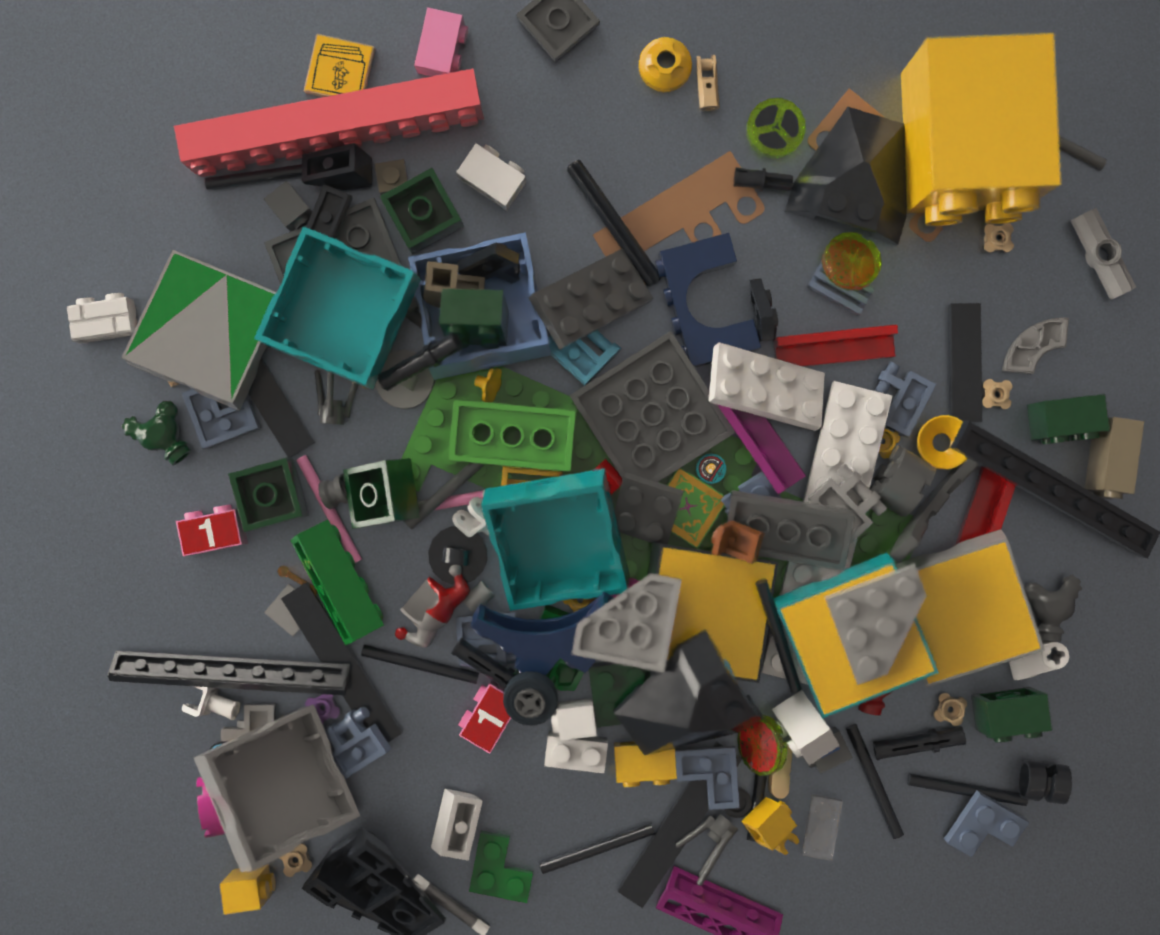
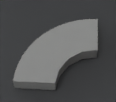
(1034, 343)

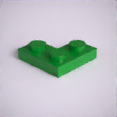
(491, 875)

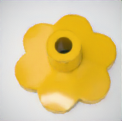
(490, 384)

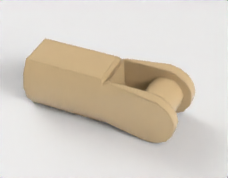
(707, 86)
(780, 781)

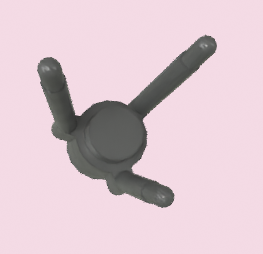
(331, 410)
(720, 832)

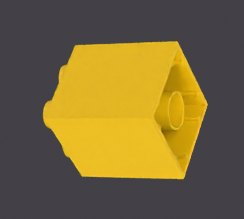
(980, 127)

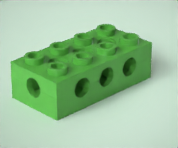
(500, 418)

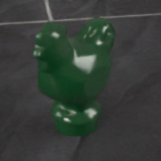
(159, 433)

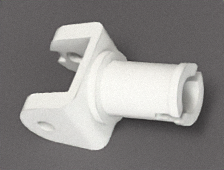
(471, 522)
(214, 703)

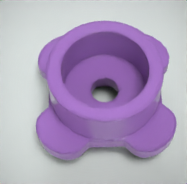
(331, 709)

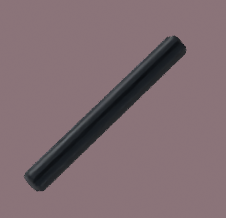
(613, 222)

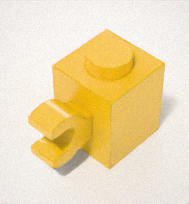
(771, 825)

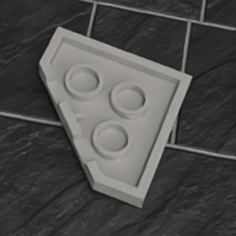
(876, 619)
(632, 626)

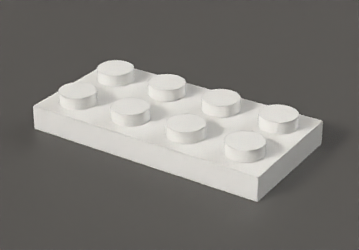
(766, 387)

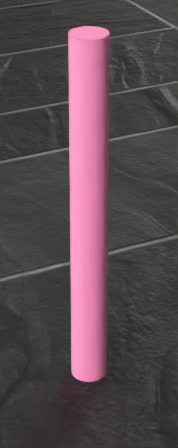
(331, 514)

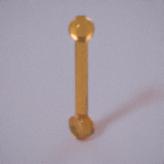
(283, 571)

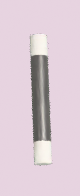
(452, 906)

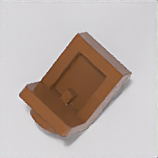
(737, 541)

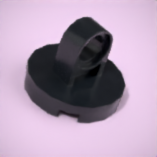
(453, 548)

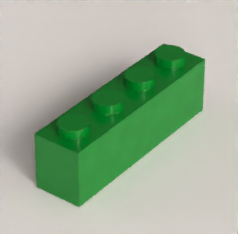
(337, 581)

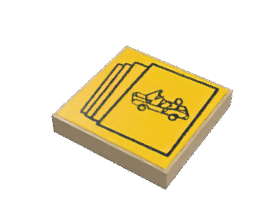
(338, 66)

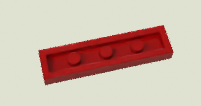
(837, 346)
(987, 506)

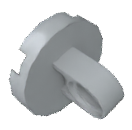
(412, 391)

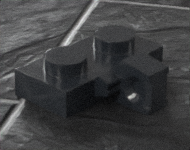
(492, 261)
(765, 317)

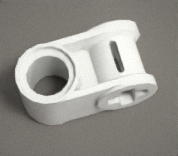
(1038, 662)

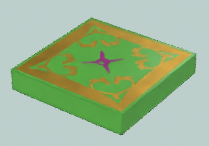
(697, 509)

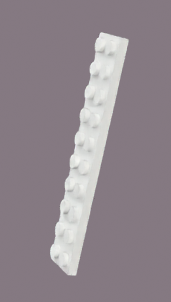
(848, 436)

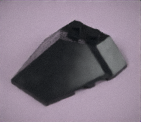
(857, 177)
(688, 701)
(373, 884)

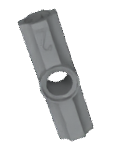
(1094, 235)

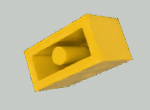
(634, 767)
(247, 890)

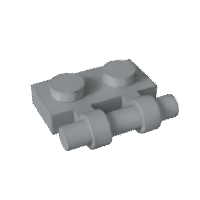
(835, 496)

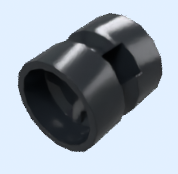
(1049, 782)

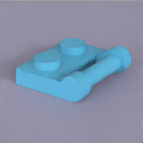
(581, 359)

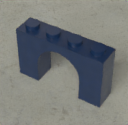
(680, 268)

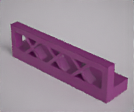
(766, 448)
(719, 904)

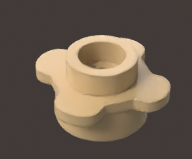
(992, 244)
(990, 400)
(954, 717)
(303, 863)

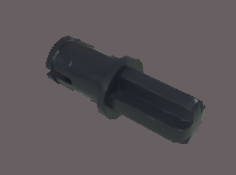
(761, 179)

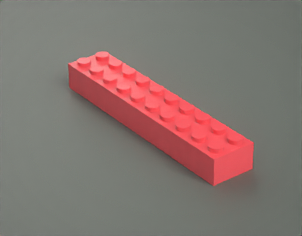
(329, 123)

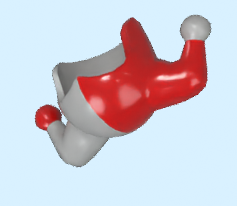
(432, 608)

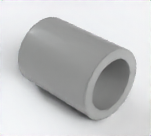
(478, 595)

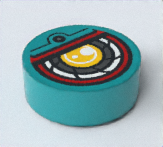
(711, 468)

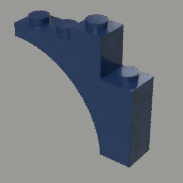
(537, 642)

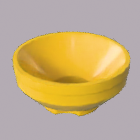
(662, 78)
(942, 424)

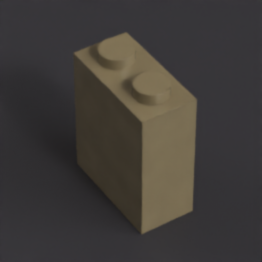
(1115, 459)

